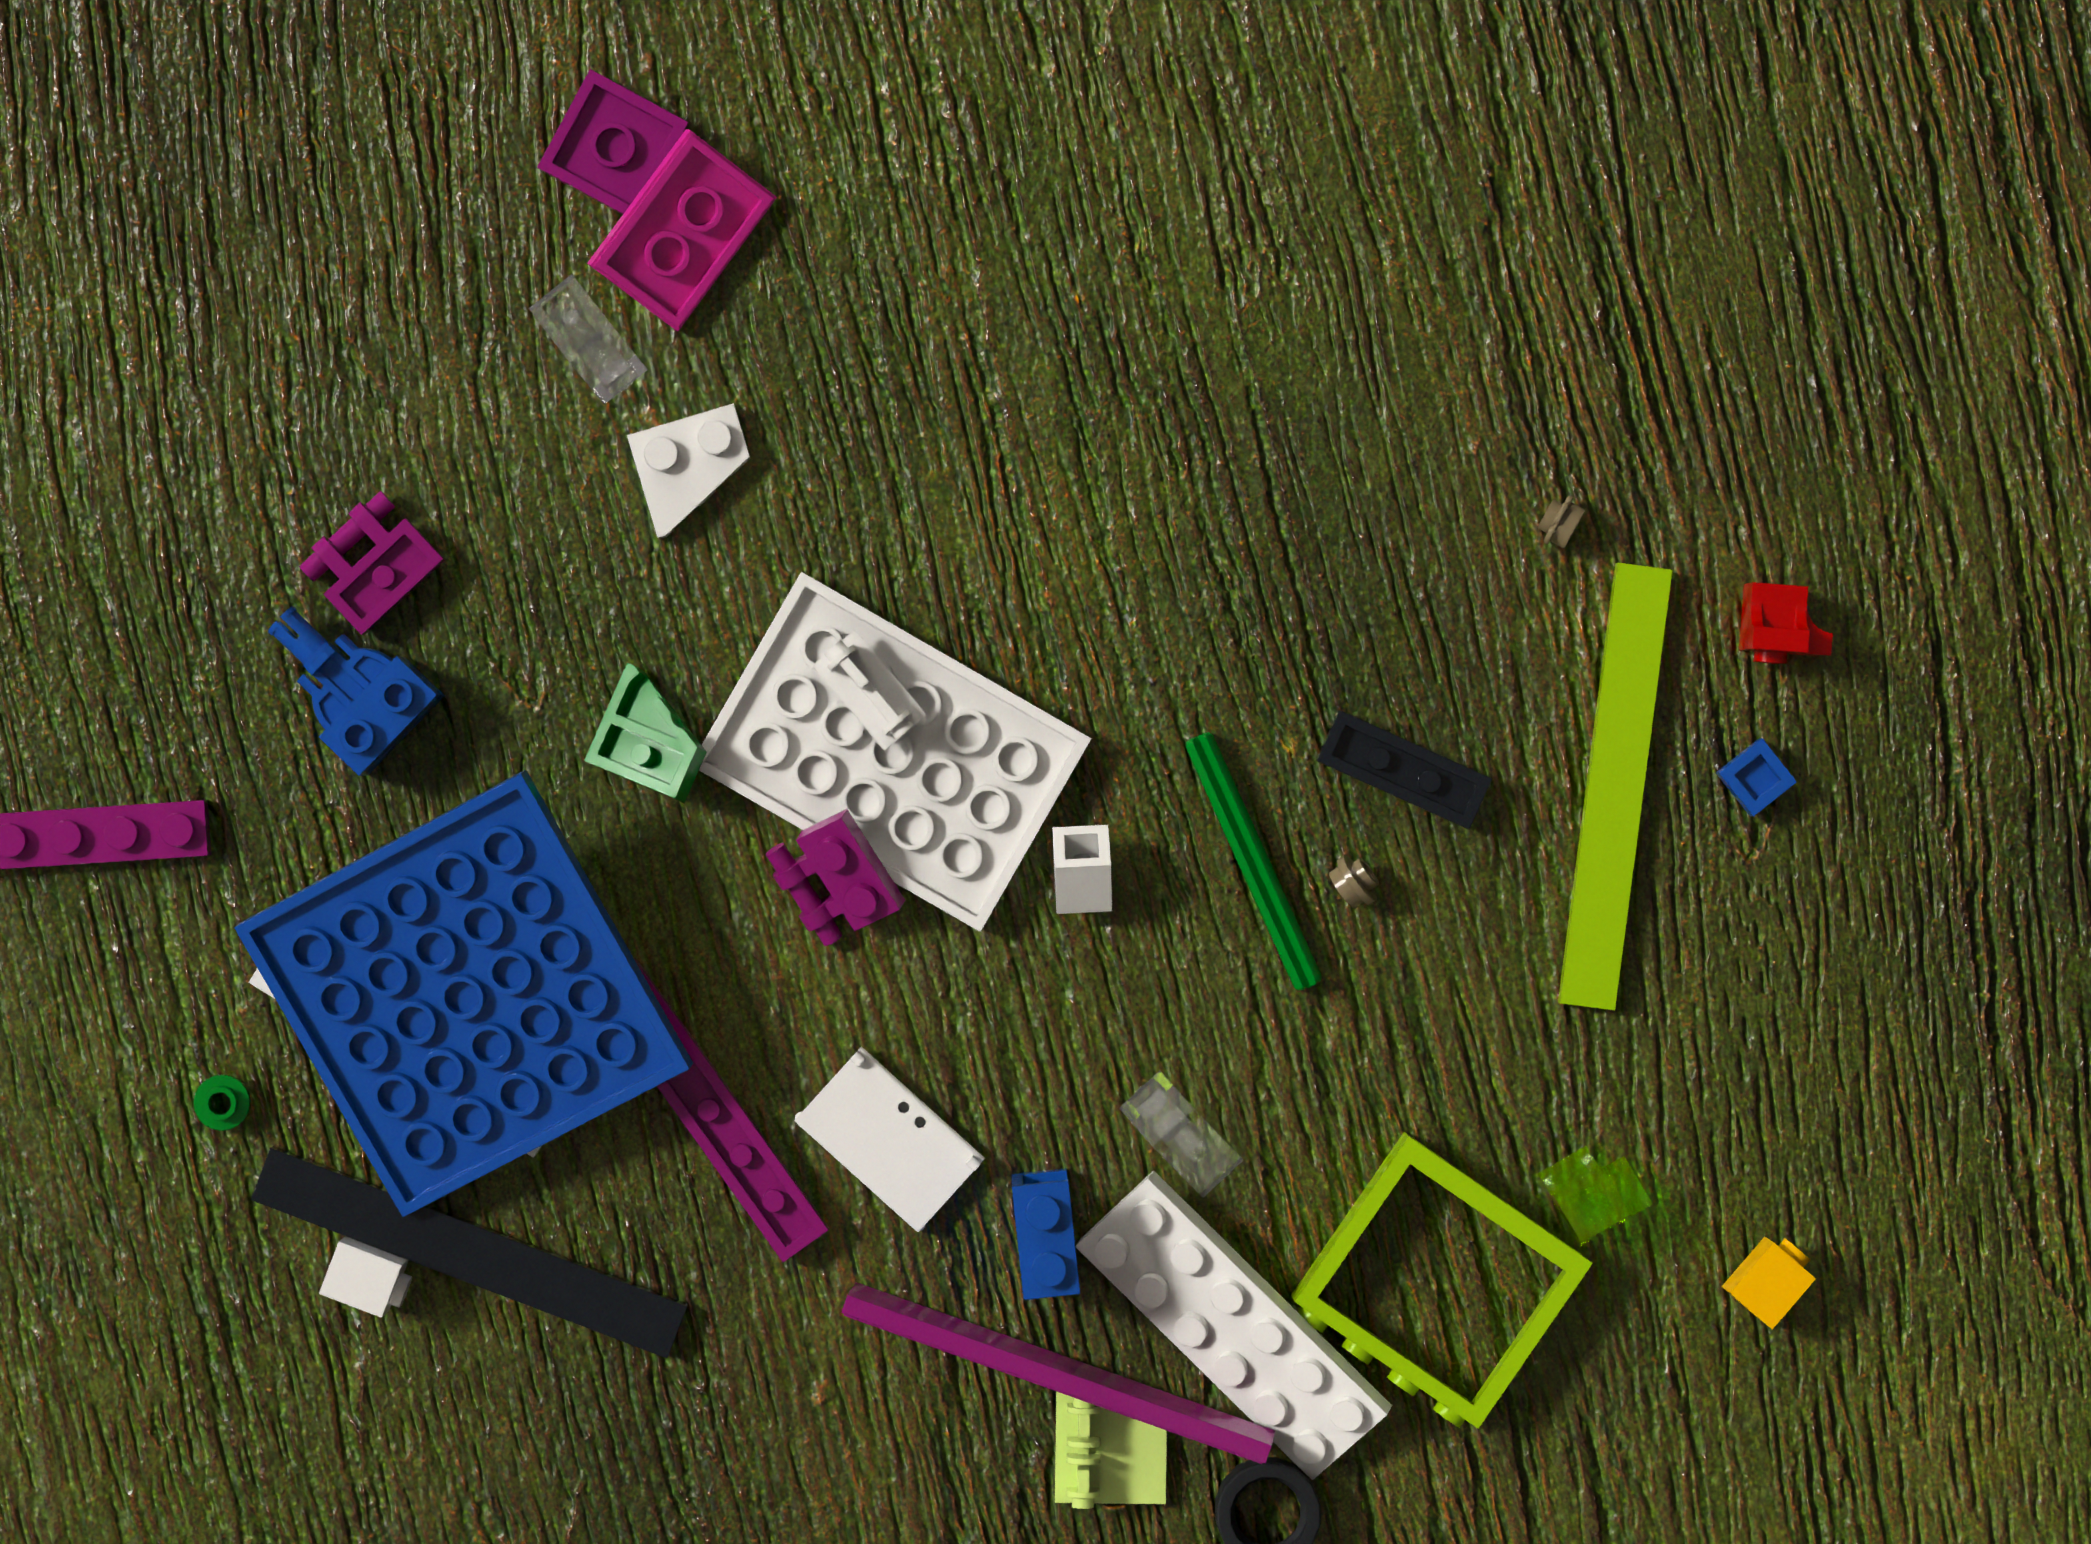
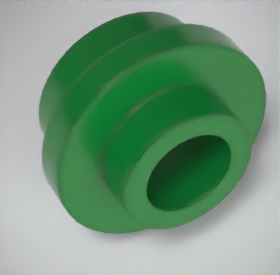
(238, 1096)

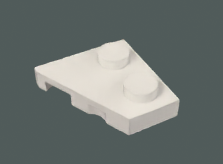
(687, 462)

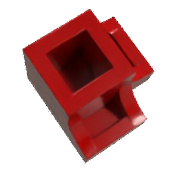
(1779, 624)

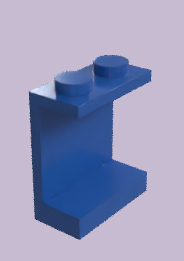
(1045, 1234)

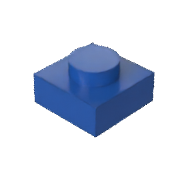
(1756, 777)

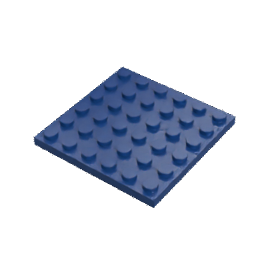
(464, 994)

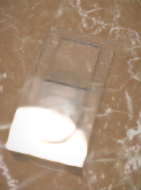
(588, 339)
(1181, 1134)

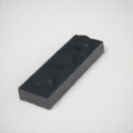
(1403, 769)

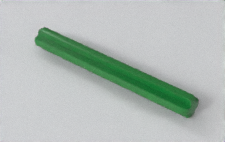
(1253, 861)

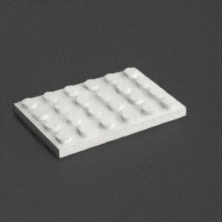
(939, 806)

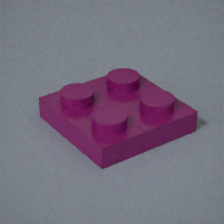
(610, 142)

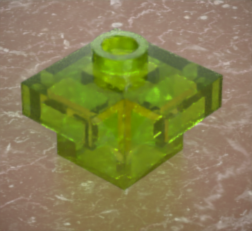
(1593, 1196)

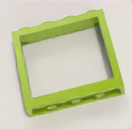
(1404, 1371)

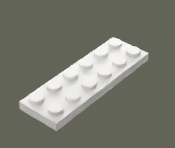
(1233, 1325)

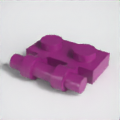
(383, 575)
(847, 868)

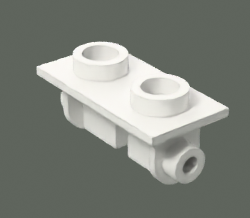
(869, 689)

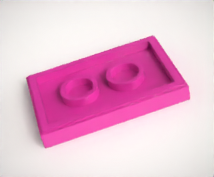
(682, 230)

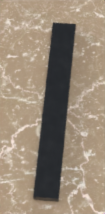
(470, 1252)

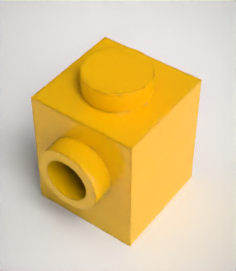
(1770, 1280)

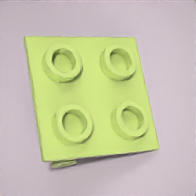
(1106, 1457)

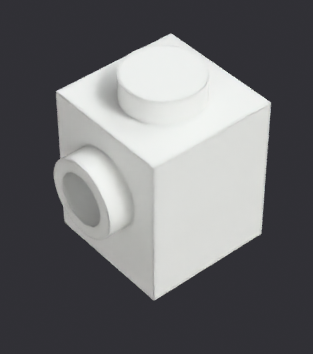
(1082, 869)
(366, 1277)

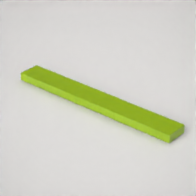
(1615, 786)

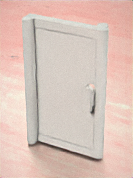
(883, 1146)

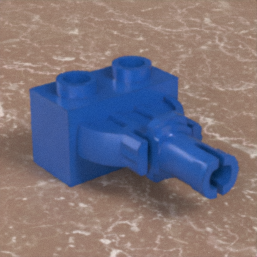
(364, 699)

